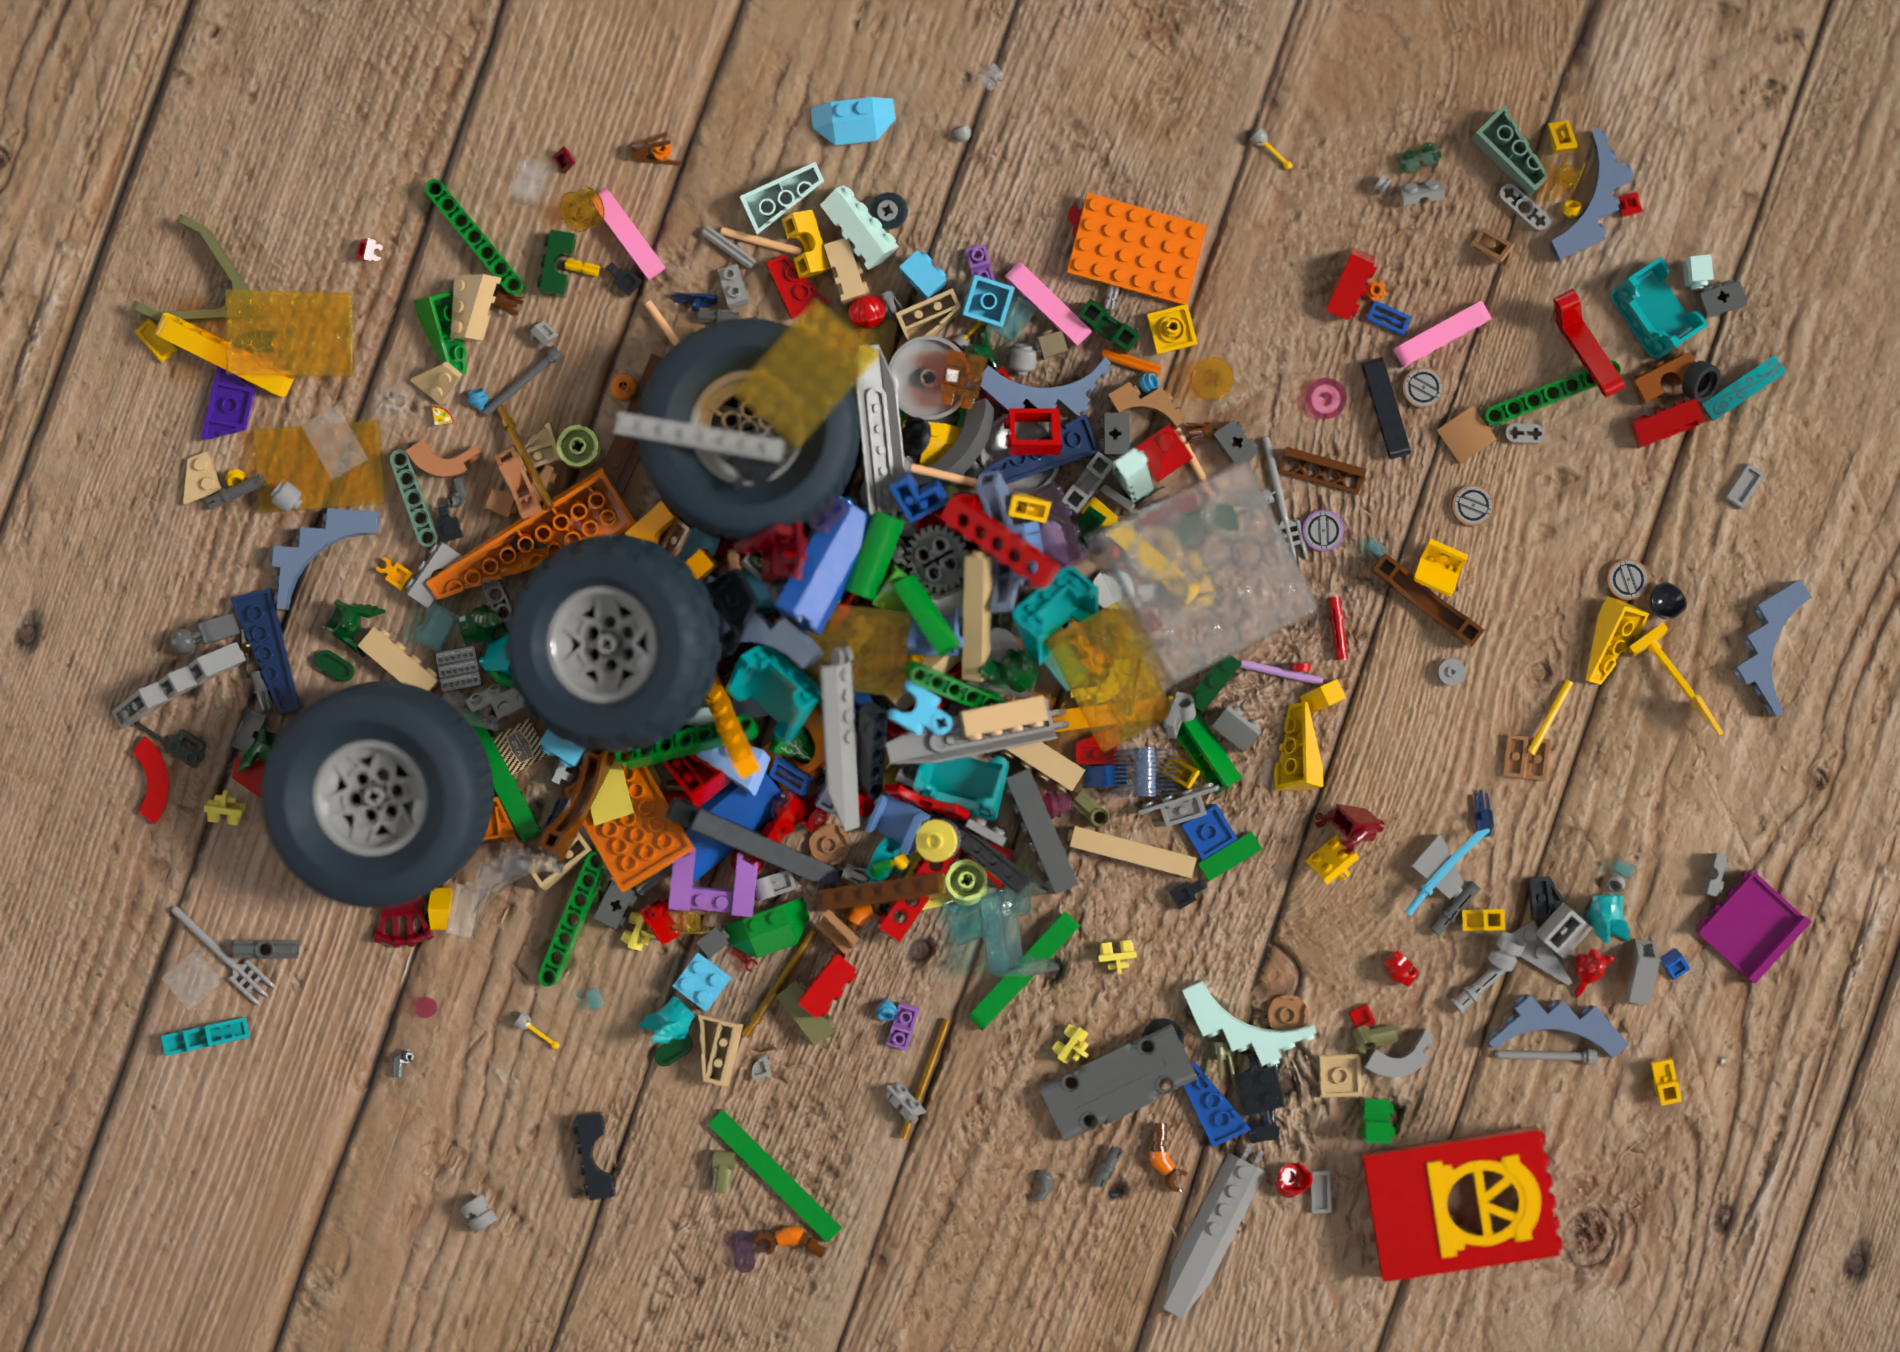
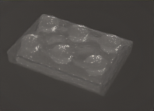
(335, 442)

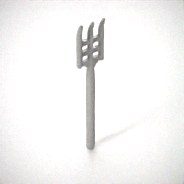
(1285, 523)
(238, 969)

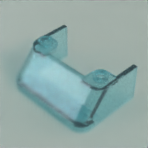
(1002, 934)

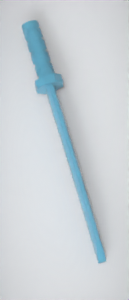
(1445, 868)

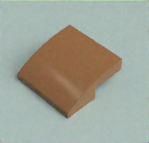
(1466, 434)
(676, 536)
(1522, 764)
(836, 934)

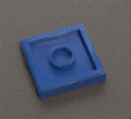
(1209, 832)

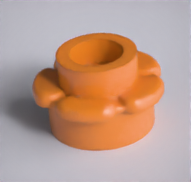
(661, 155)
(1375, 296)

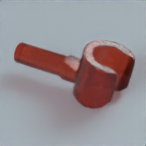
(745, 960)

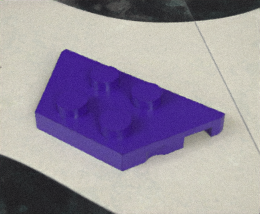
(228, 406)

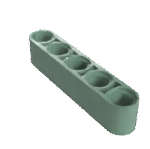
(408, 490)

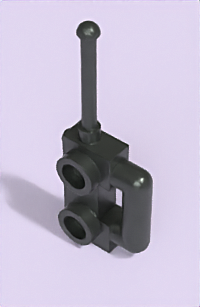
(175, 746)

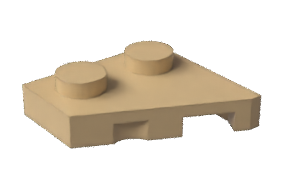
(438, 381)
(542, 448)
(200, 478)

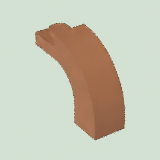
(443, 468)
(519, 483)

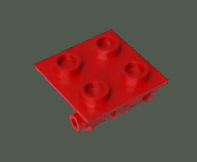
(659, 920)

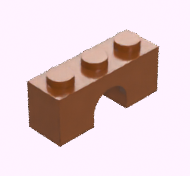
(1649, 384)

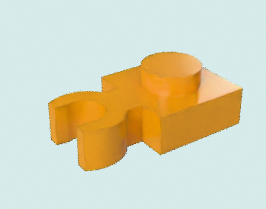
(397, 574)

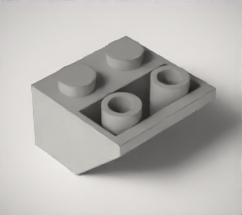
(1236, 728)
(1564, 930)

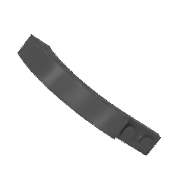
(967, 446)

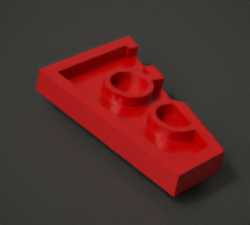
(788, 817)

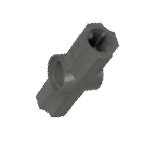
(279, 949)

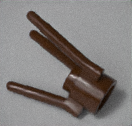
(642, 149)

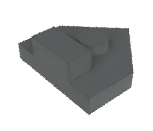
(900, 553)

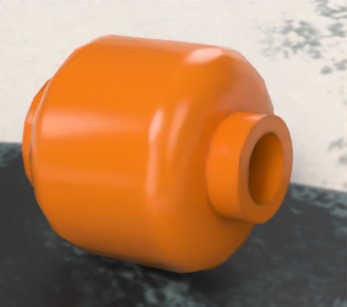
(630, 391)

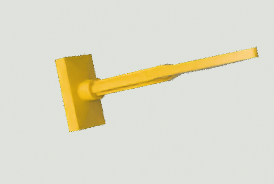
(1650, 642)

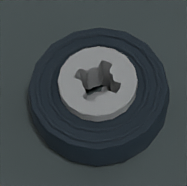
(896, 212)

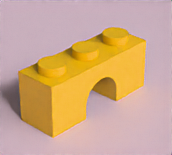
(804, 227)

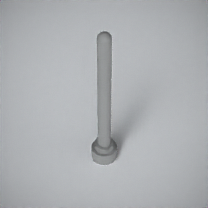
(1587, 1056)

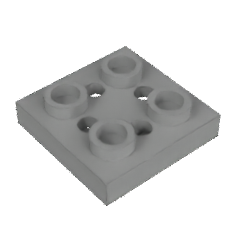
(987, 832)

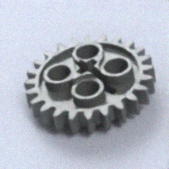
(930, 541)

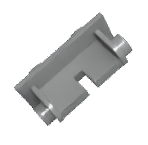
(898, 1096)

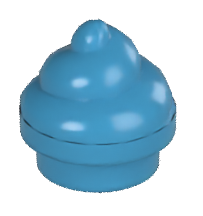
(1148, 383)
(478, 398)
(886, 1010)

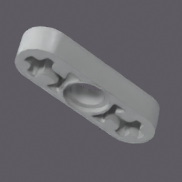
(1539, 212)

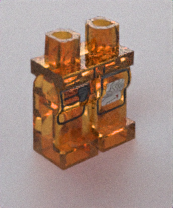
(961, 384)

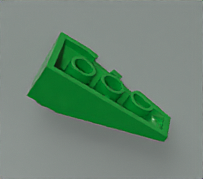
(436, 317)

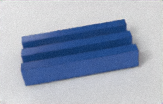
(1384, 325)
(805, 783)

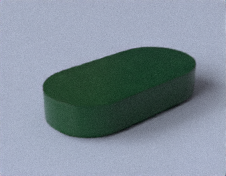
(335, 665)
(673, 1051)

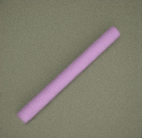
(1281, 672)

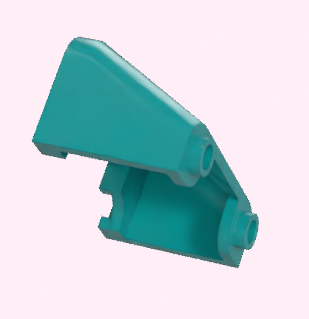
(1654, 310)
(1051, 607)
(776, 687)
(965, 781)

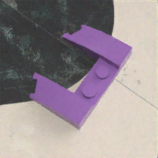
(737, 901)

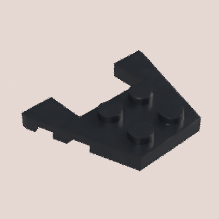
(736, 603)

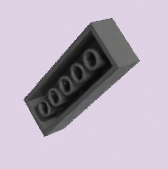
(1042, 832)

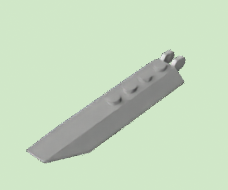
(880, 435)
(840, 737)
(951, 745)
(1212, 1230)

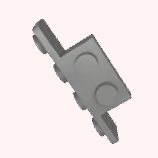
(500, 697)
(1183, 807)

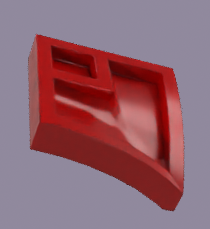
(1164, 452)

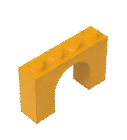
(653, 526)

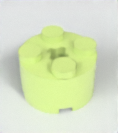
(589, 452)
(976, 876)

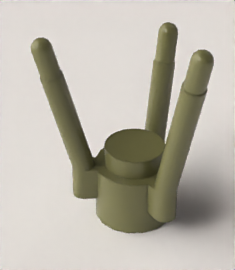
(1219, 1053)

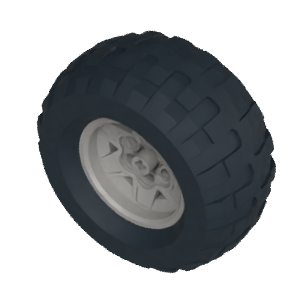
(556, 672)

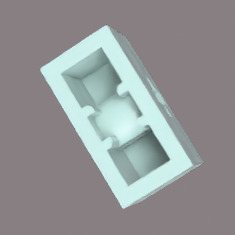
(1698, 271)

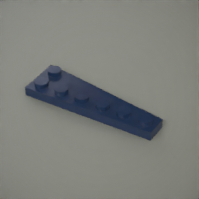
(1077, 443)
(264, 632)

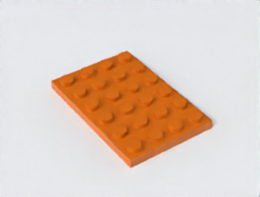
(1136, 249)
(642, 841)

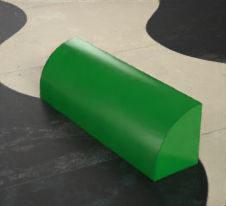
(874, 555)
(927, 615)
(1207, 753)

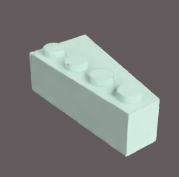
(777, 197)
(859, 226)
(1133, 475)

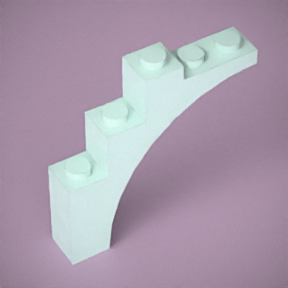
(1266, 1042)

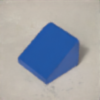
(1674, 963)

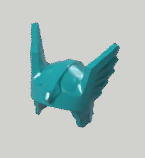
(1608, 917)
(669, 1022)

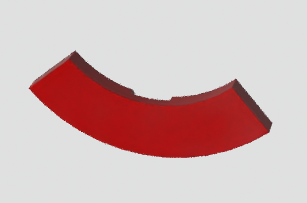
(157, 779)
(924, 803)

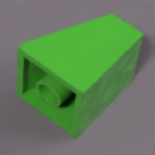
(887, 596)

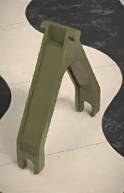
(207, 315)

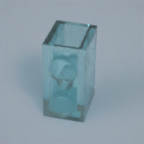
(436, 627)

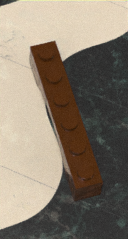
(1425, 600)
(564, 829)
(881, 892)

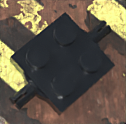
(754, 470)
(1259, 1090)

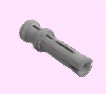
(1471, 993)

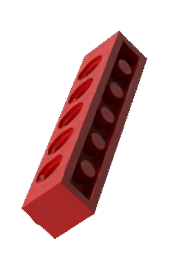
(1046, 566)
(897, 930)

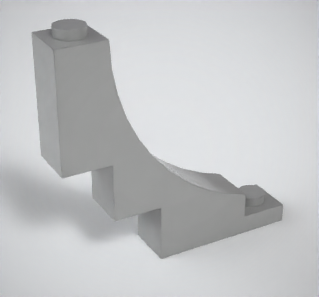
(177, 683)

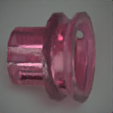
(1057, 804)

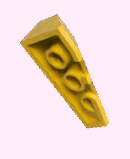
(942, 439)
(1614, 629)
(1300, 758)

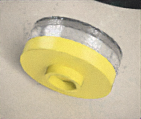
(938, 840)

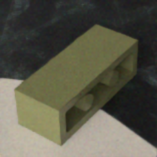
(814, 1028)

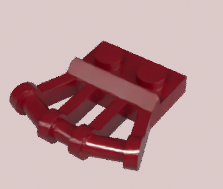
(775, 557)
(409, 909)

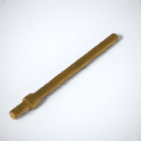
(509, 425)
(757, 1017)
(927, 1072)

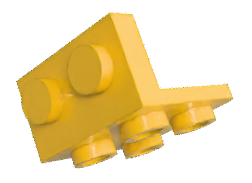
(1440, 567)

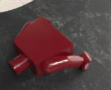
(1354, 823)

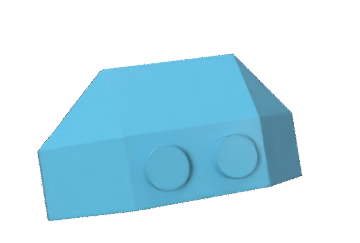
(853, 120)

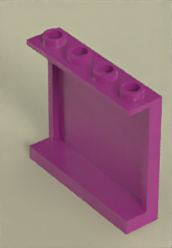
(1752, 926)

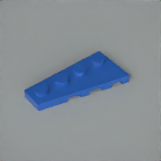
(1214, 1110)

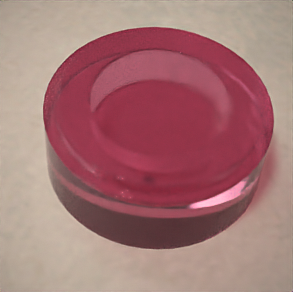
(426, 1007)

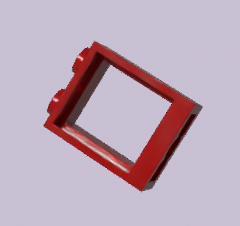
(1033, 447)

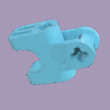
(924, 714)

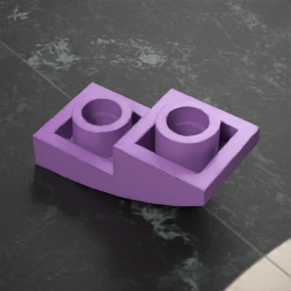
(980, 262)
(903, 1026)

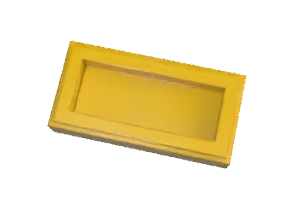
(160, 347)

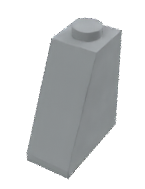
(1431, 860)
(1643, 972)

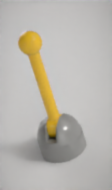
(1260, 138)
(963, 340)
(524, 1022)

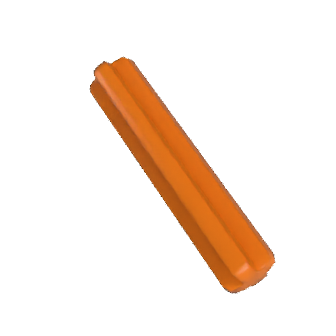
(1131, 361)

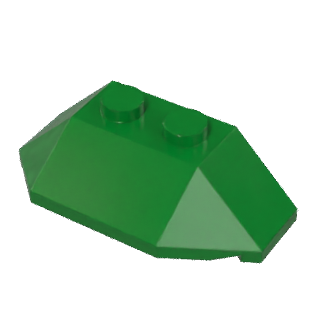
(770, 929)

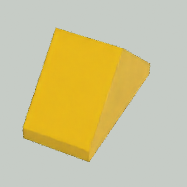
(1561, 138)
(1029, 507)
(1323, 696)
(1184, 773)
(439, 908)

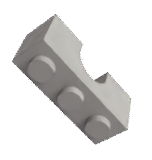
(1088, 483)
(440, 558)

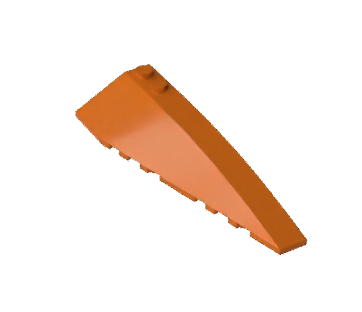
(579, 512)

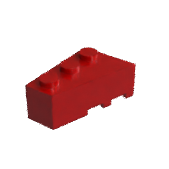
(1352, 284)
(1666, 422)
(697, 777)
(827, 986)

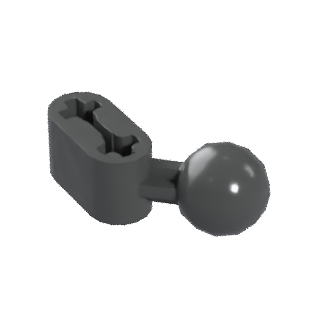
(210, 631)

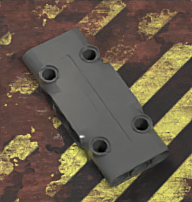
(1118, 1083)

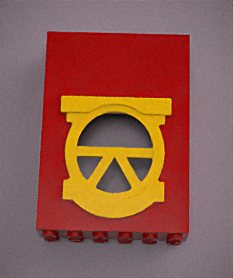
(1411, 1215)

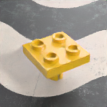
(1172, 329)
(1331, 861)

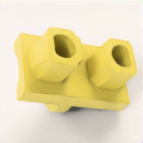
(224, 805)
(641, 934)
(1107, 954)
(1075, 1046)

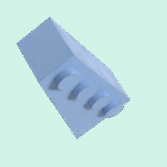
(719, 759)

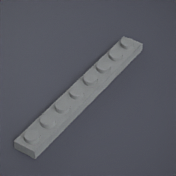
(699, 437)

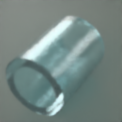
(1375, 548)
(1623, 868)
(594, 998)

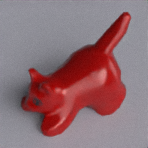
(1590, 968)

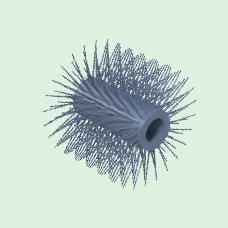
(1145, 771)

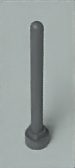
(552, 356)

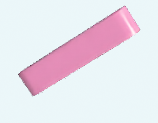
(630, 236)
(1048, 304)
(1442, 334)

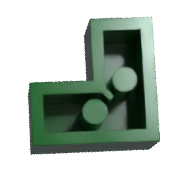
(1375, 1121)

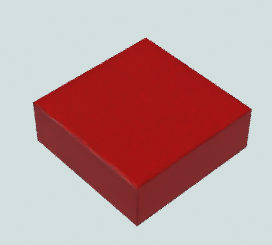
(1361, 1016)

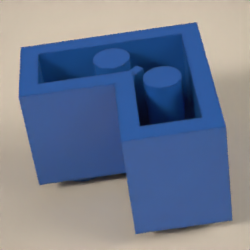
(917, 501)

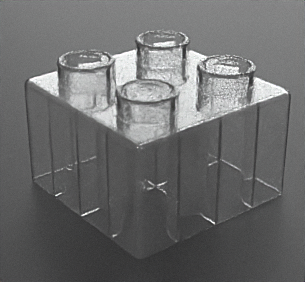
(1201, 572)

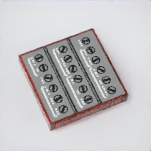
(458, 668)

